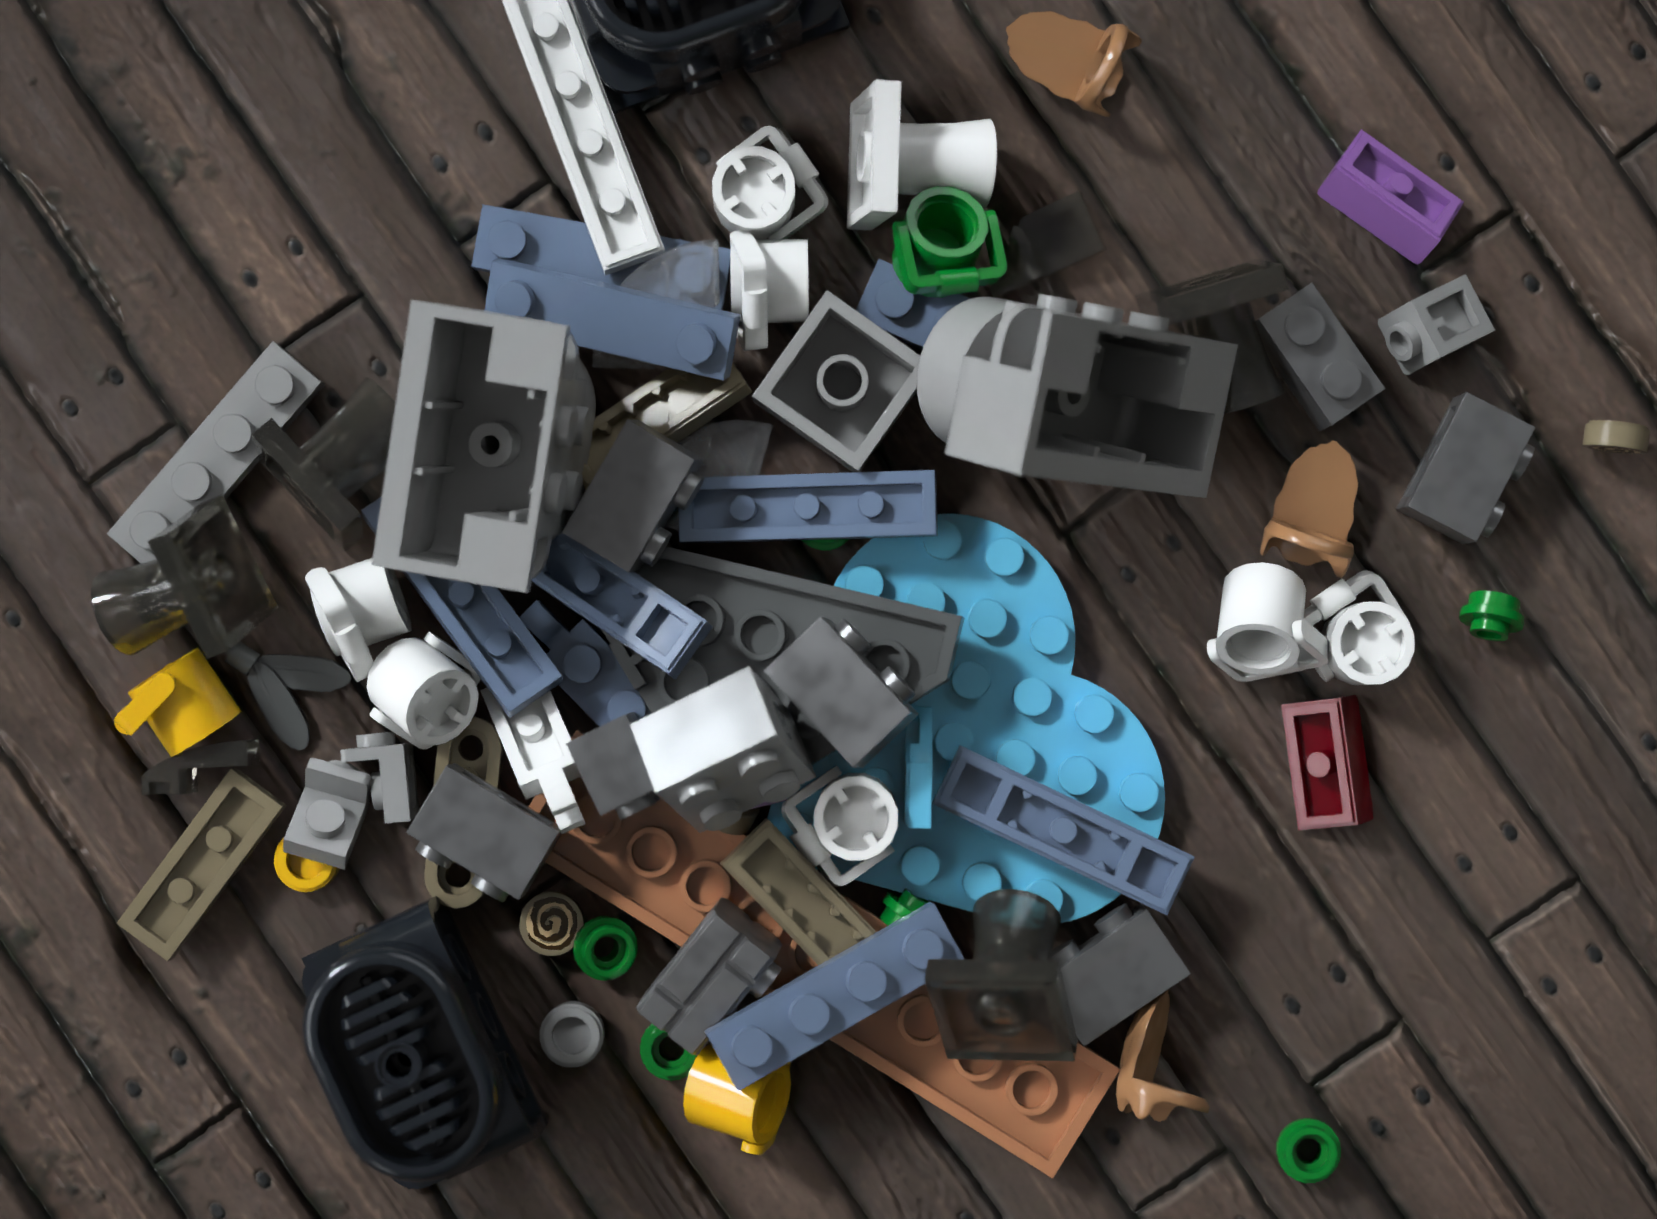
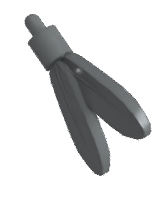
(270, 683)

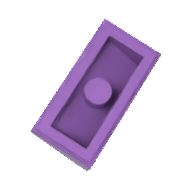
(1390, 198)

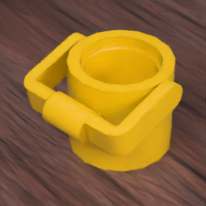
(179, 703)
(744, 1114)

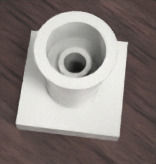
(911, 157)

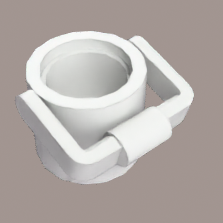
(757, 186)
(767, 285)
(358, 609)
(1264, 625)
(1366, 639)
(422, 690)
(851, 820)

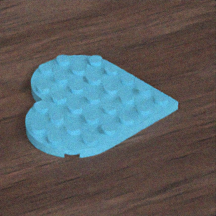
(1007, 702)

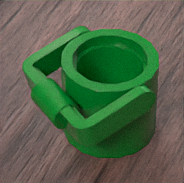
(942, 243)

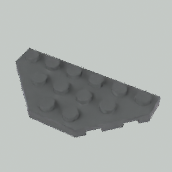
(764, 612)

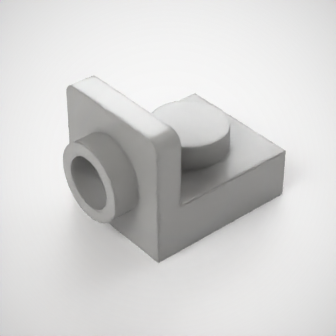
(1435, 325)
(395, 784)
(329, 813)

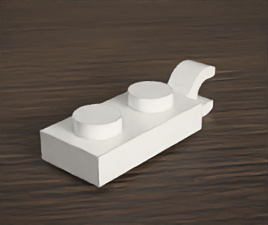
(539, 755)

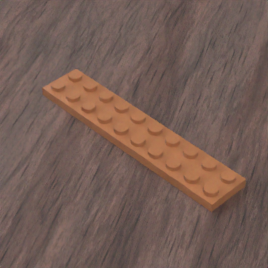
(673, 877)

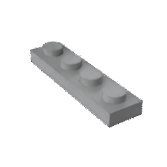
(219, 449)

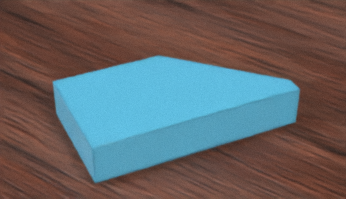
(918, 770)

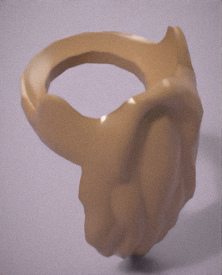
(1070, 56)
(1315, 509)
(1139, 1063)

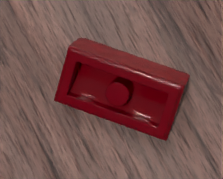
(1327, 762)

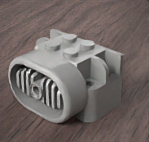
(1076, 393)
(483, 446)

